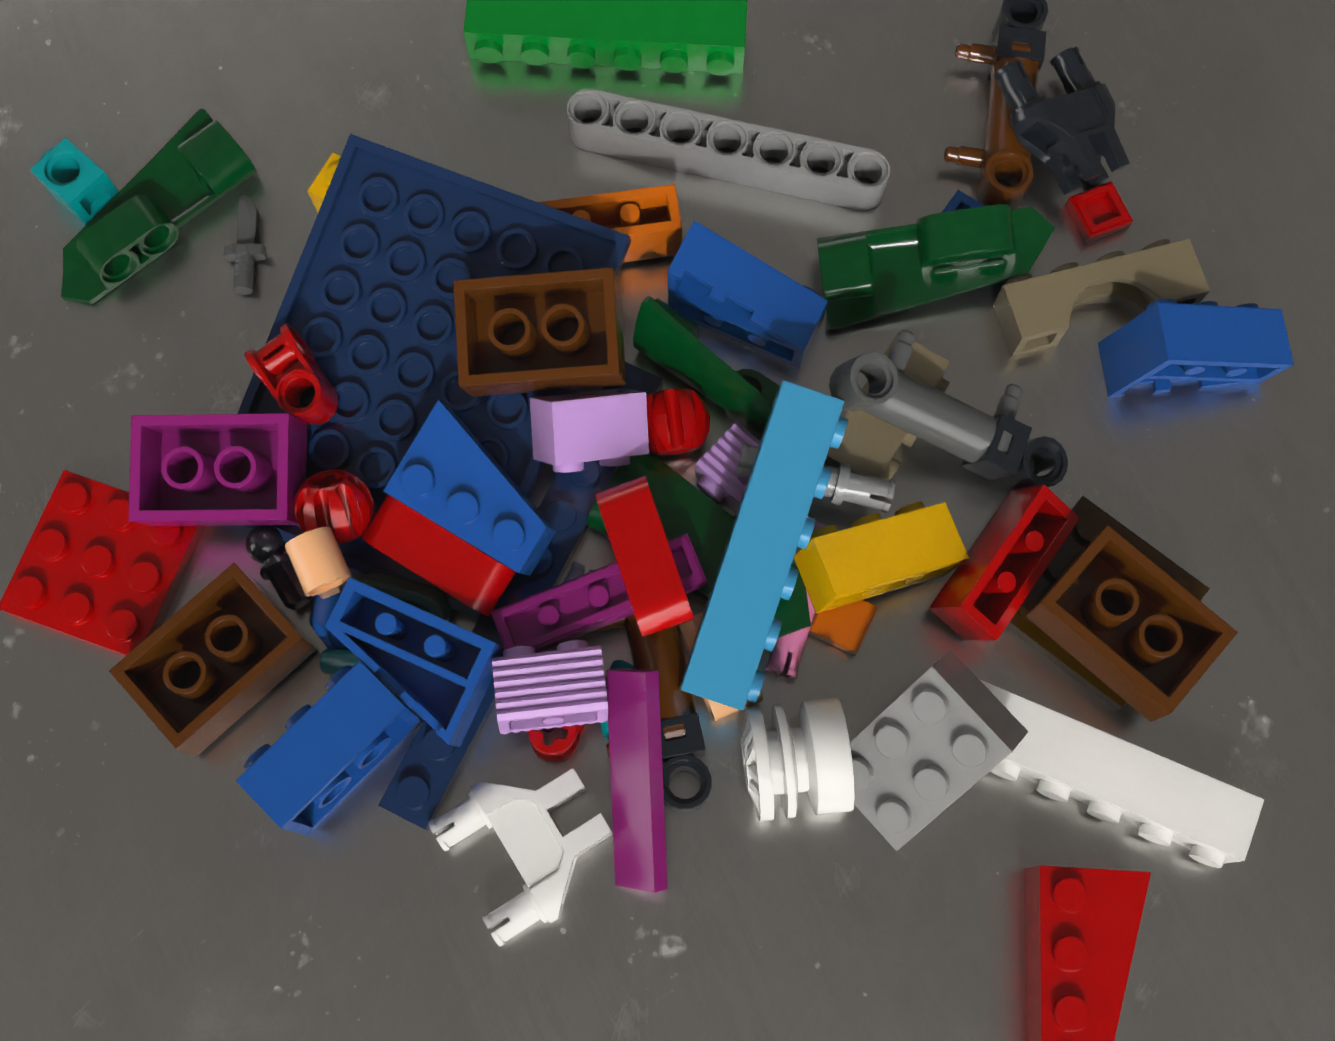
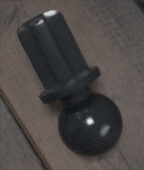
(267, 547)

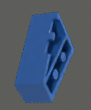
(1195, 343)
(468, 493)

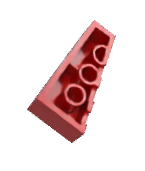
(1079, 949)

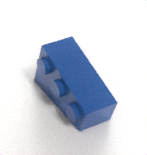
(743, 297)
(419, 656)

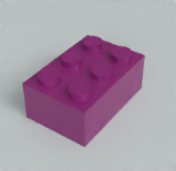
(216, 469)

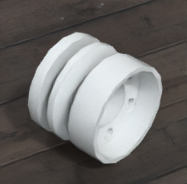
(799, 759)

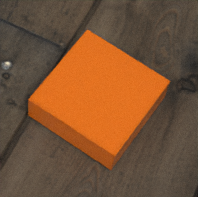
(844, 625)

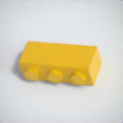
(879, 555)

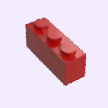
(1004, 563)

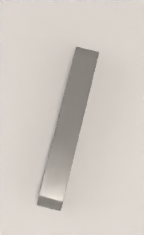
(744, 166)

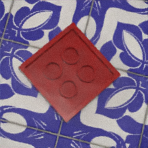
(96, 570)

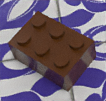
(539, 332)
(1131, 625)
(212, 661)

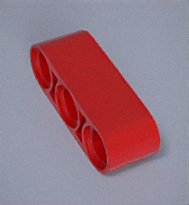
(438, 555)
(644, 556)

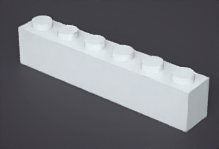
(1129, 784)

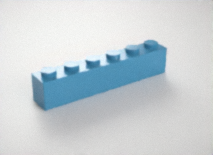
(762, 546)

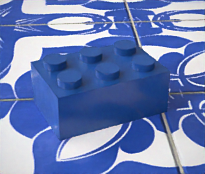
(327, 749)

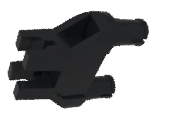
(1065, 128)

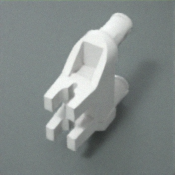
(532, 841)

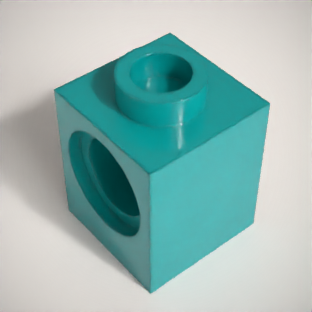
(83, 195)

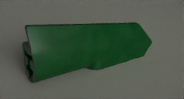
(145, 215)
(926, 261)
(675, 345)
(708, 525)

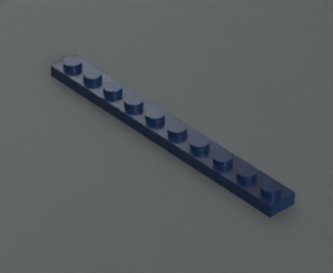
(430, 762)

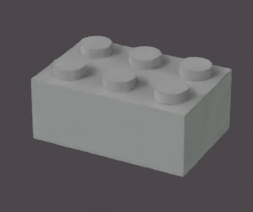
(929, 749)

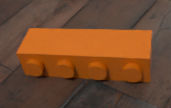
(644, 214)

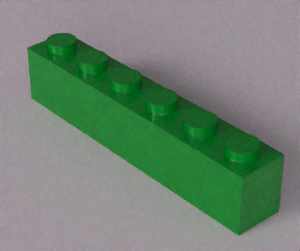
(610, 33)

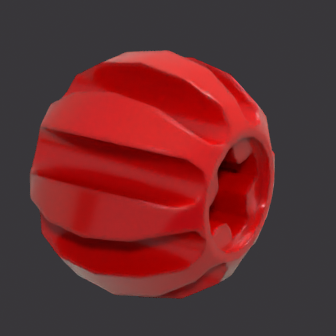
(676, 421)
(334, 501)

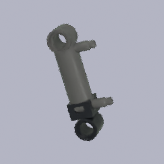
(986, 443)

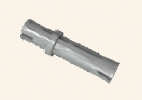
(842, 485)

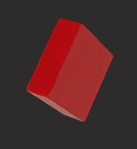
(1098, 212)

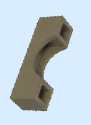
(1038, 309)

